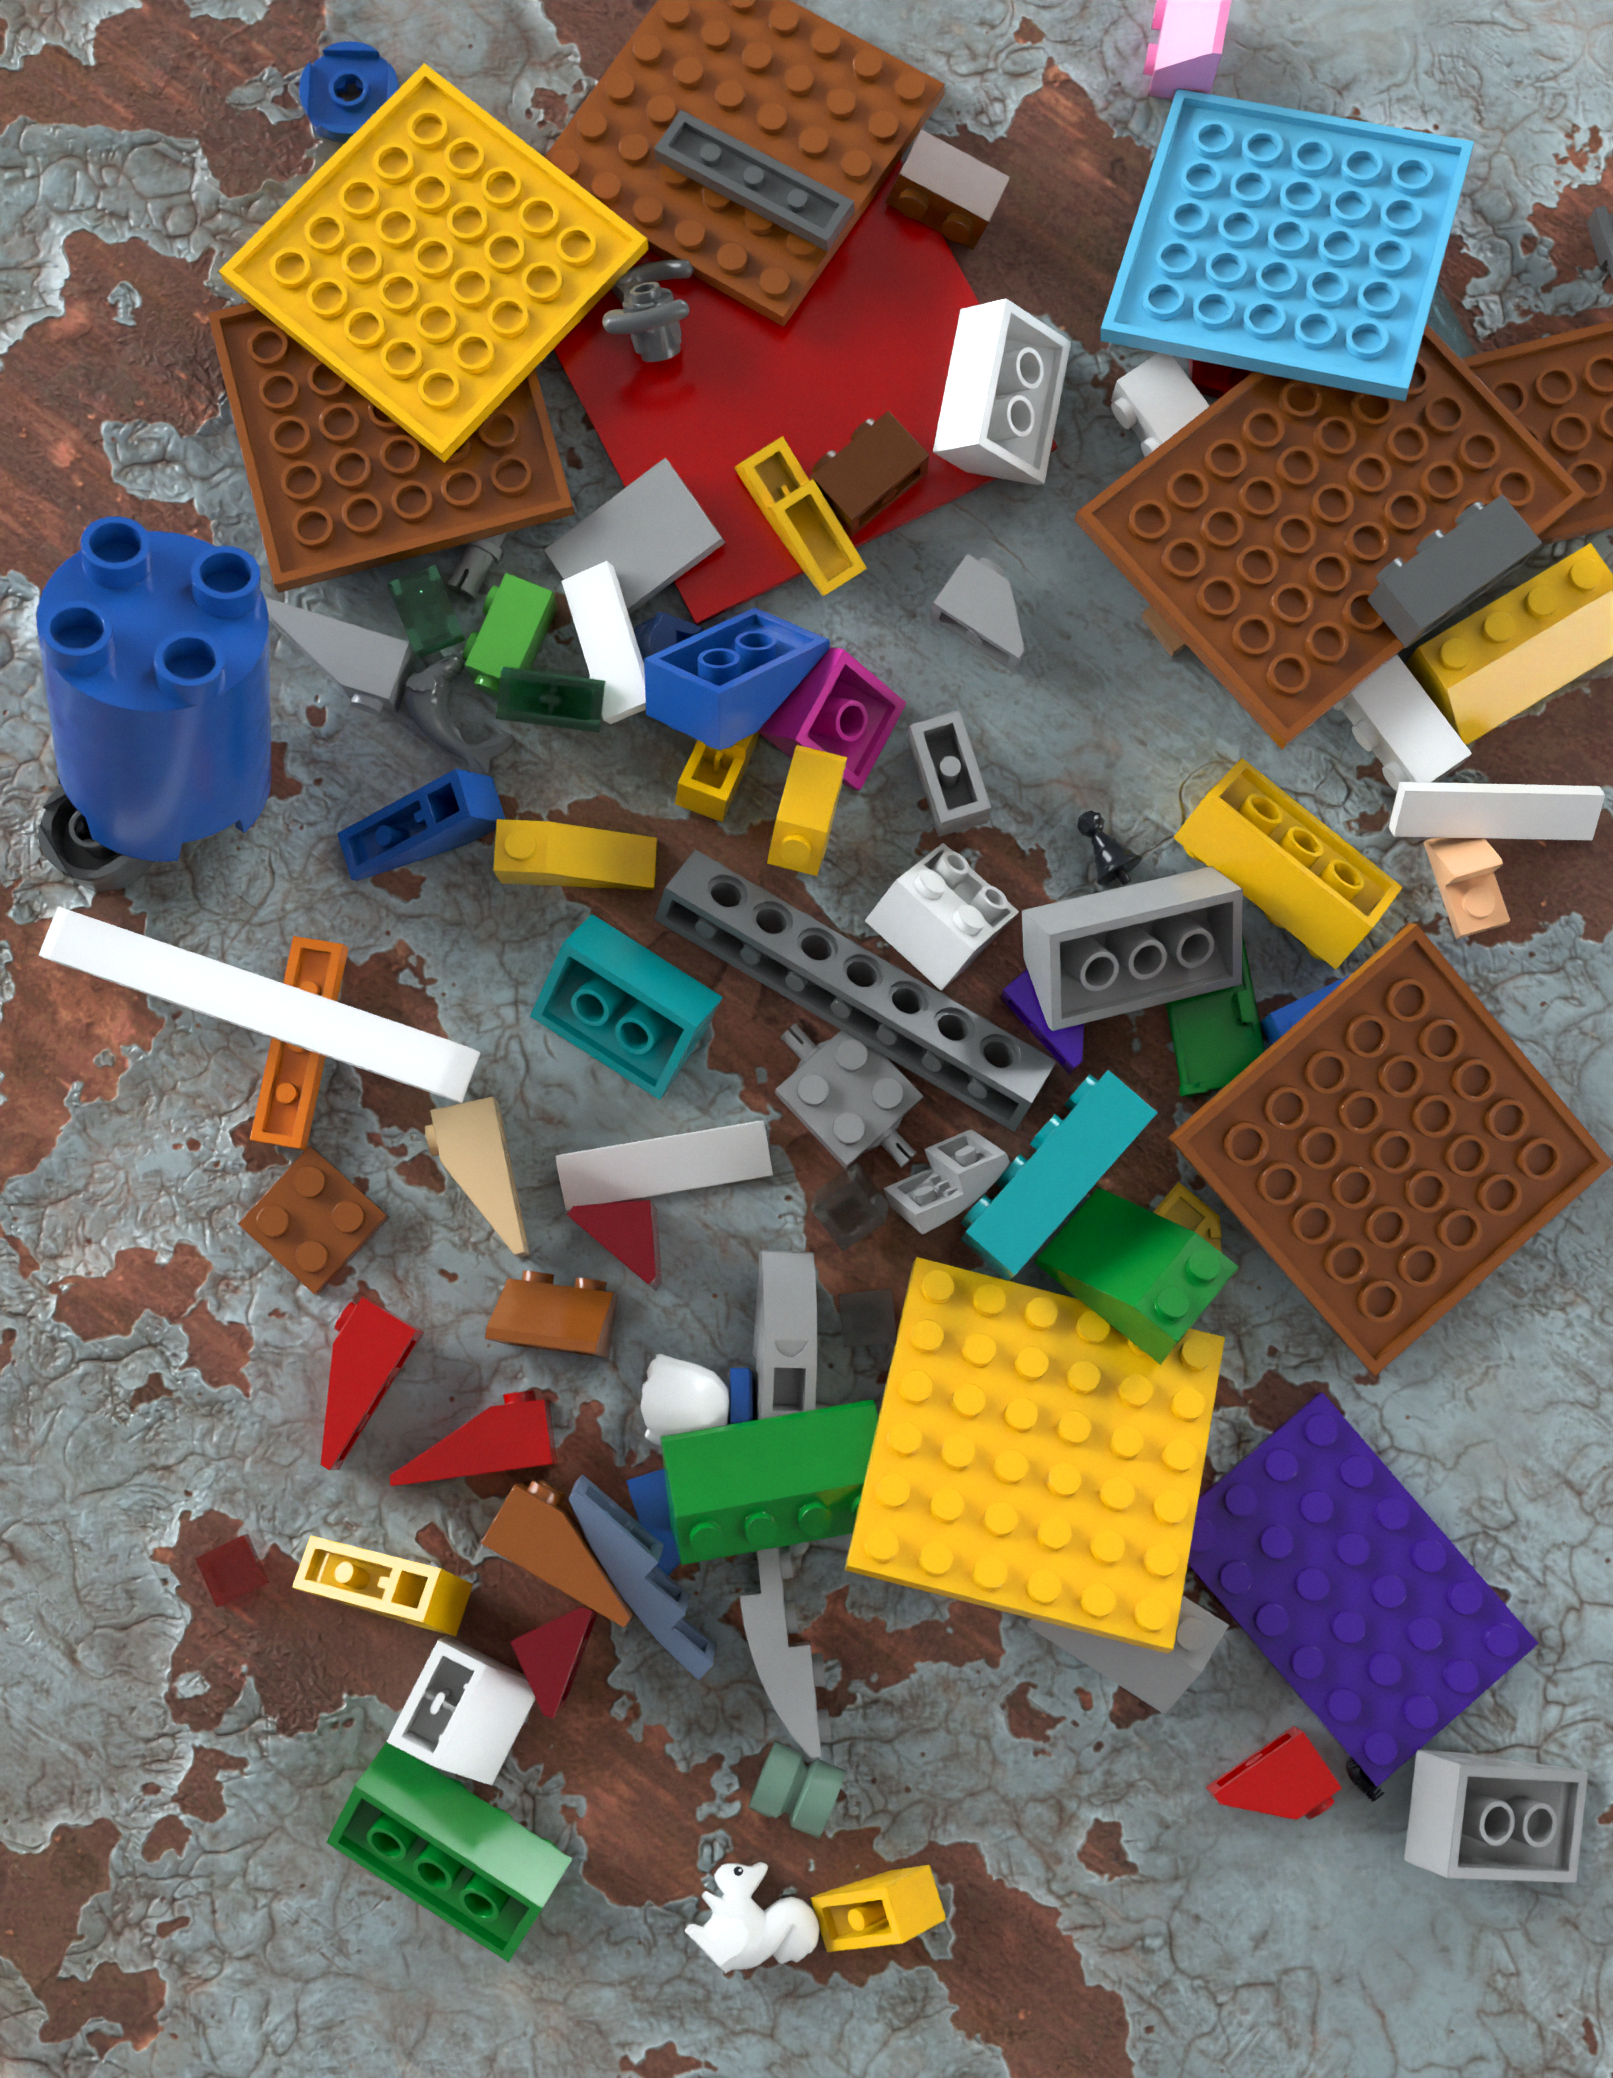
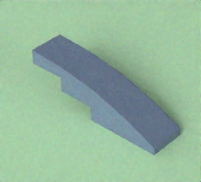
(630, 1560)

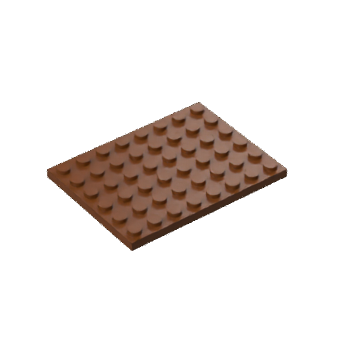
(1286, 504)

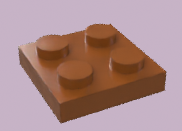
(313, 1220)

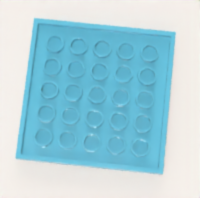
(1288, 243)

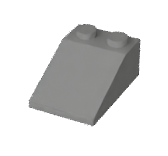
(1495, 1818)

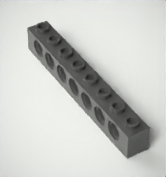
(854, 989)

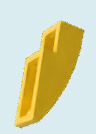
(800, 516)
(713, 777)

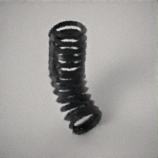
(1363, 1784)

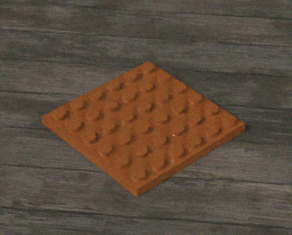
(773, 83)
(353, 488)
(1391, 1149)

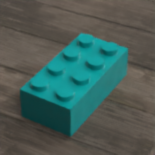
(1058, 1175)

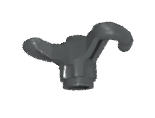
(649, 310)

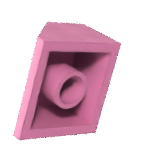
(1187, 45)

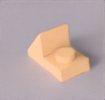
(1468, 883)

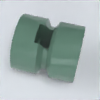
(797, 1789)

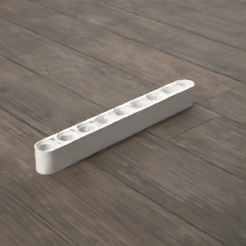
(260, 1004)

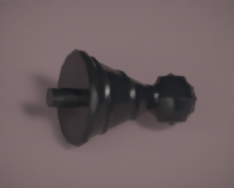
(1111, 857)

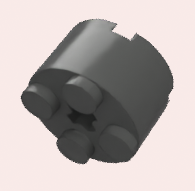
(70, 848)

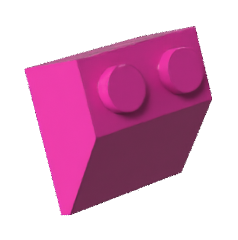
(838, 712)

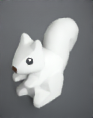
(744, 1934)

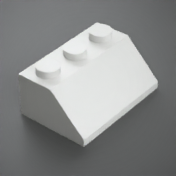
(1002, 393)

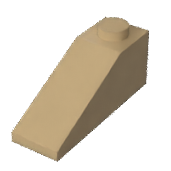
(477, 1156)

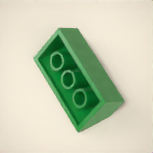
(767, 1480)
(448, 1850)

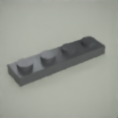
(754, 180)

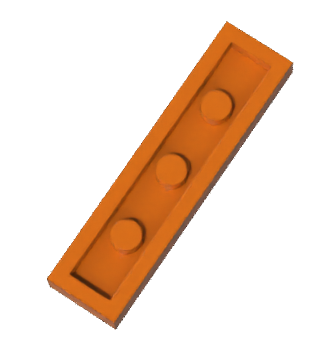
(290, 1072)

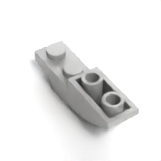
(785, 1334)
(785, 1668)

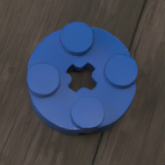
(330, 74)

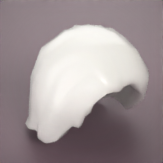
(682, 1398)

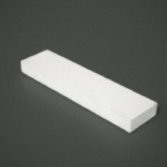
(1496, 811)

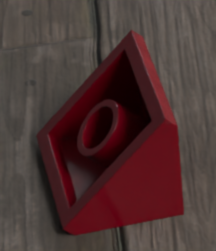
(627, 1232)
(553, 1656)

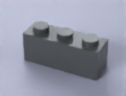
(1452, 569)

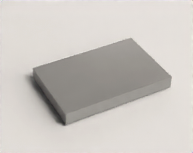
(645, 531)

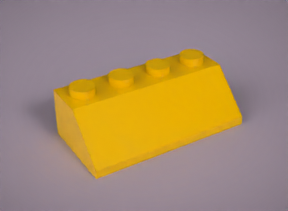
(1520, 646)
(1288, 863)

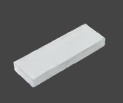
(607, 639)

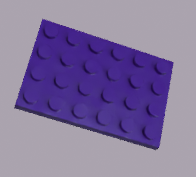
(1351, 1589)

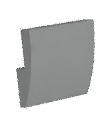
(958, 1176)

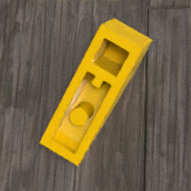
(572, 856)
(384, 1585)

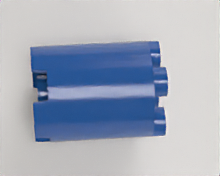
(157, 686)

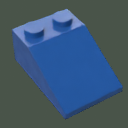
(730, 676)

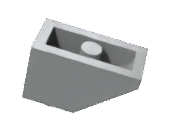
(981, 611)

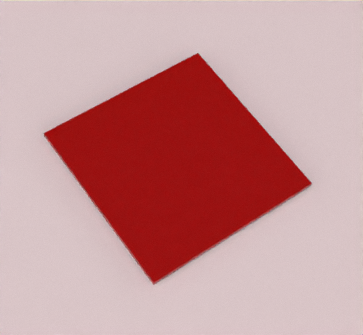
(858, 345)

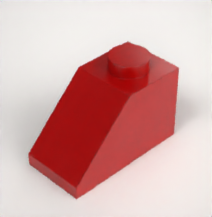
(1279, 1780)

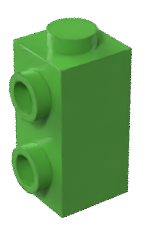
(511, 632)

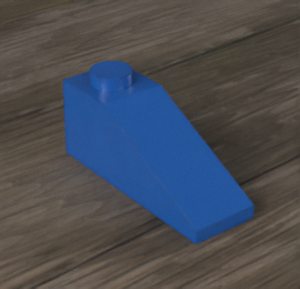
(422, 824)

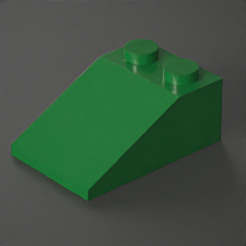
(1136, 1270)

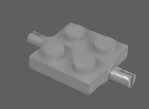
(848, 1096)

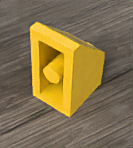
(807, 810)
(879, 1909)

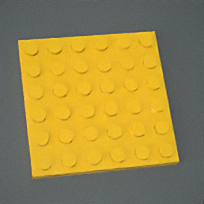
(434, 261)
(1036, 1459)

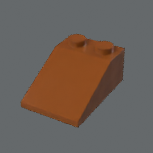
(554, 1316)
(550, 1543)

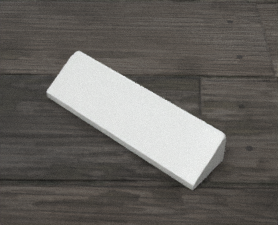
(664, 1165)

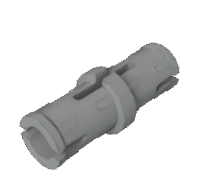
(477, 561)

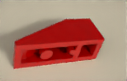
(363, 1367)
(493, 1441)

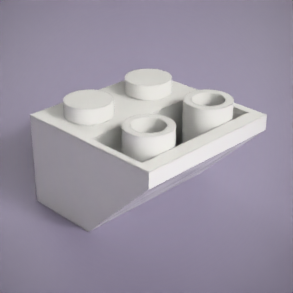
(941, 915)
(463, 1712)

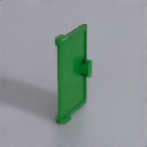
(1210, 1040)

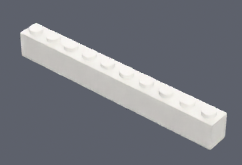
(1389, 708)

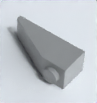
(357, 660)

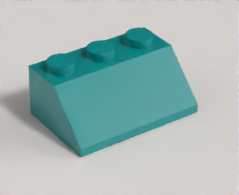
(624, 1005)

